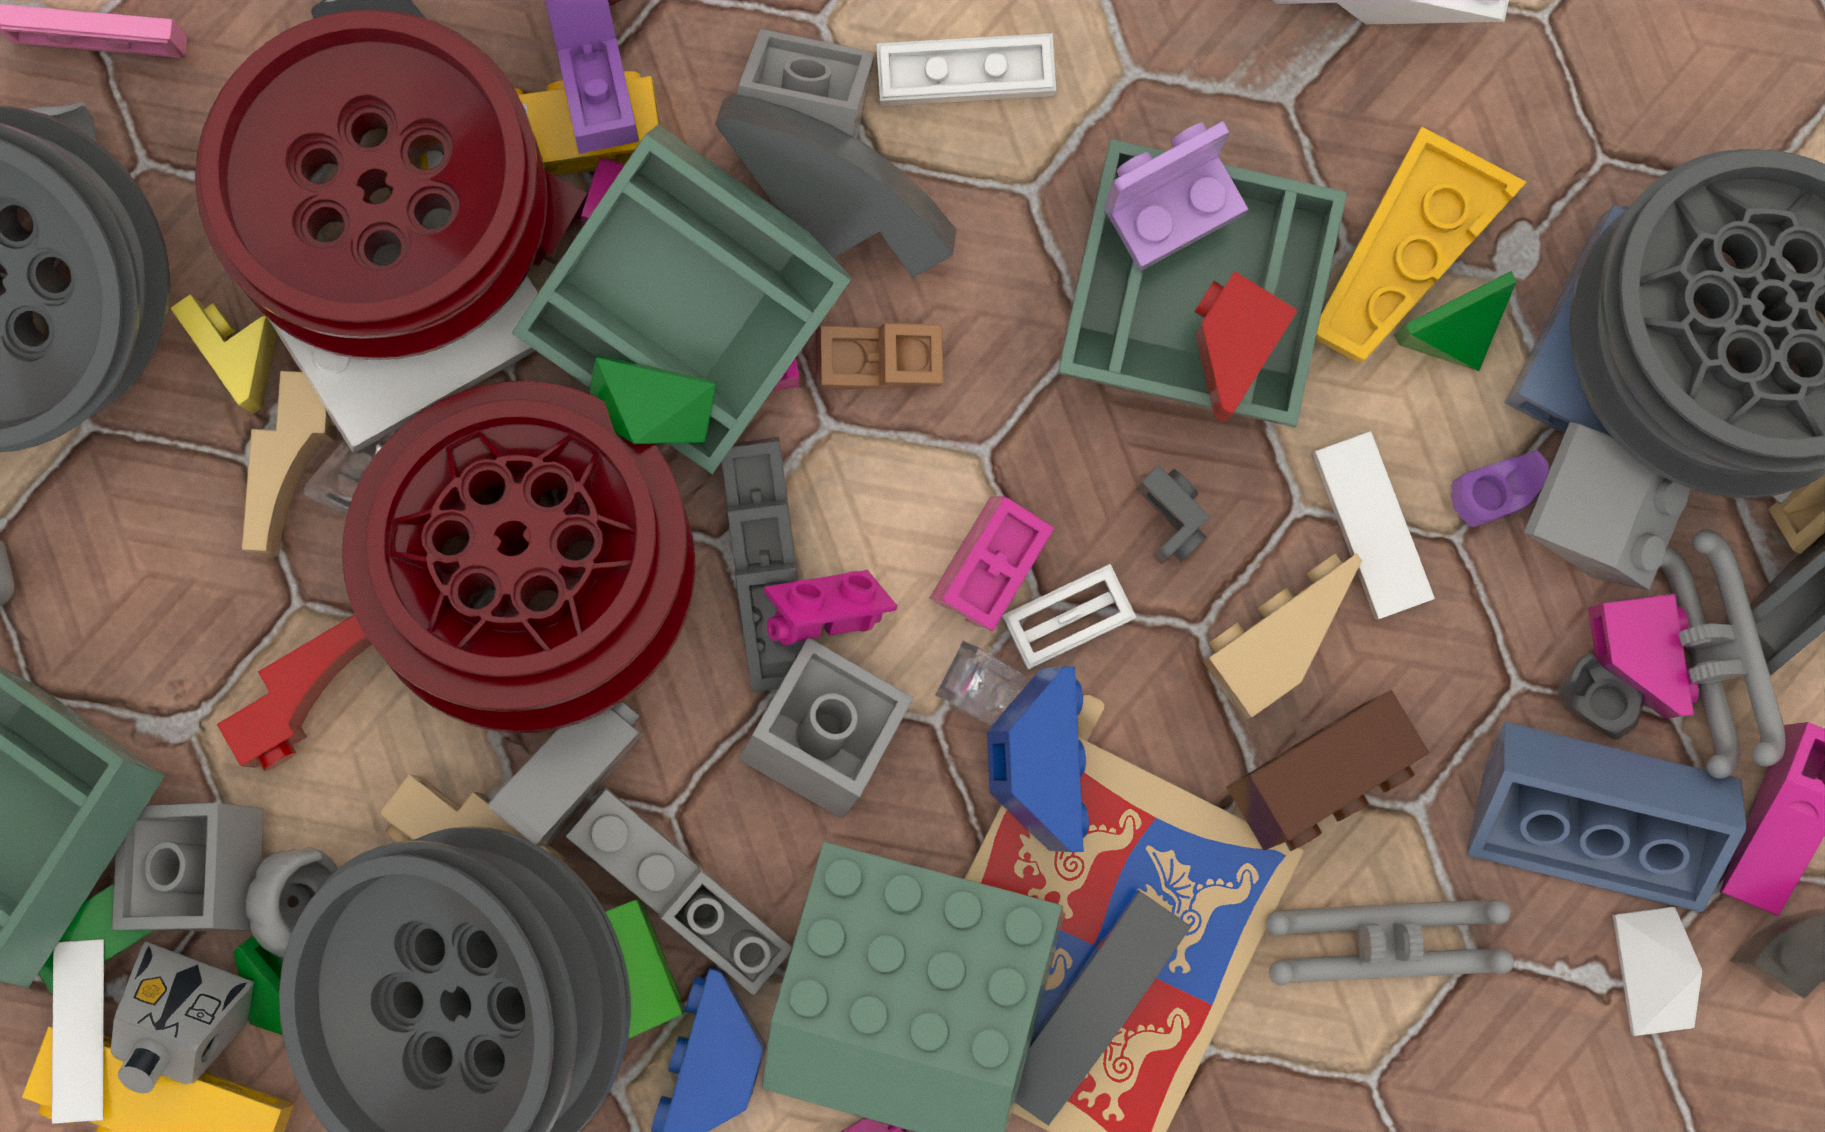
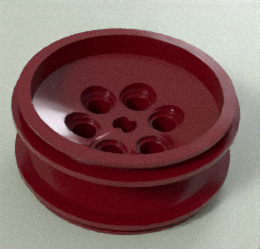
(309, 105)

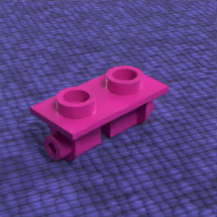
(840, 601)

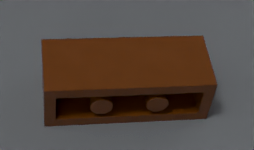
(1329, 773)

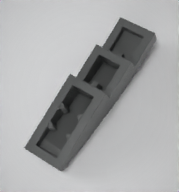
(761, 551)
(1097, 1004)

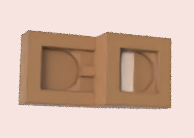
(879, 356)

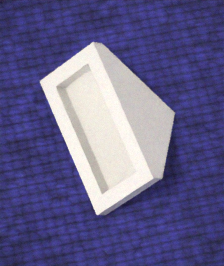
(1657, 970)

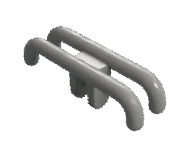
(1726, 653)
(1389, 941)

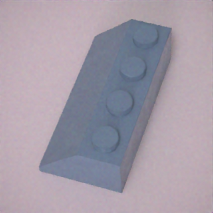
(1606, 817)

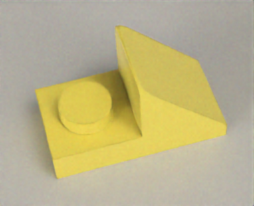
(239, 362)

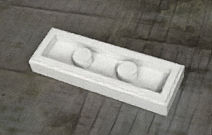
(966, 69)
(1373, 525)

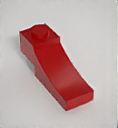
(272, 725)

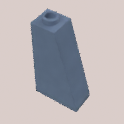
(1549, 380)

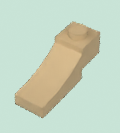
(279, 461)
(422, 809)

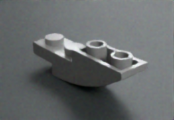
(679, 890)

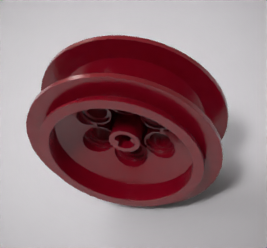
(503, 661)

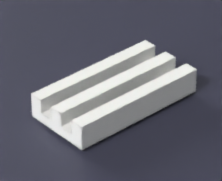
(1115, 595)

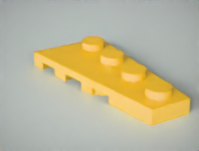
(1416, 233)

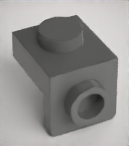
(1173, 498)

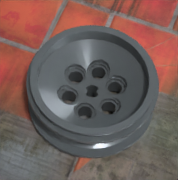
(119, 288)
(1662, 367)
(455, 990)

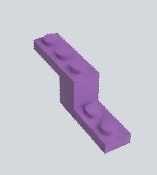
(592, 74)

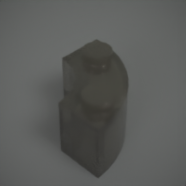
(1787, 953)

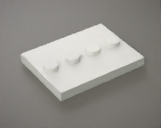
(382, 395)

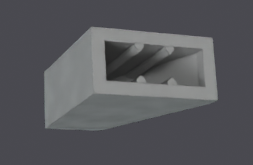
(566, 774)

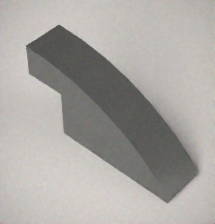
(835, 183)
(1792, 607)

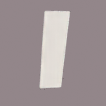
(78, 1031)

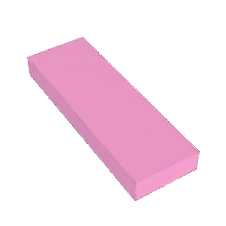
(92, 31)

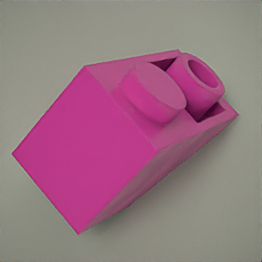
(1643, 648)

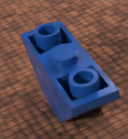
(1039, 760)
(716, 1061)

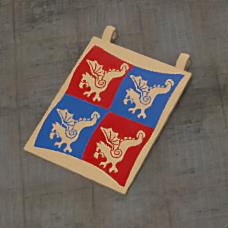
(1185, 859)

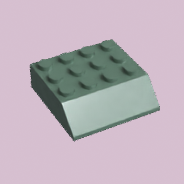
(687, 280)
(1142, 325)
(62, 817)
(910, 995)

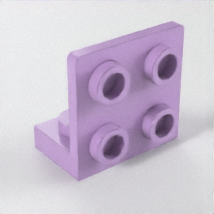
(1174, 197)

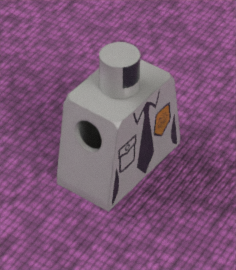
(175, 1018)

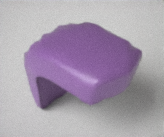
(1499, 488)

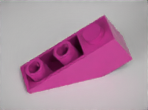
(1782, 824)

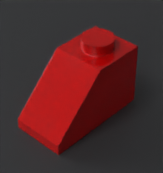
(1237, 338)

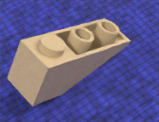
(1277, 651)

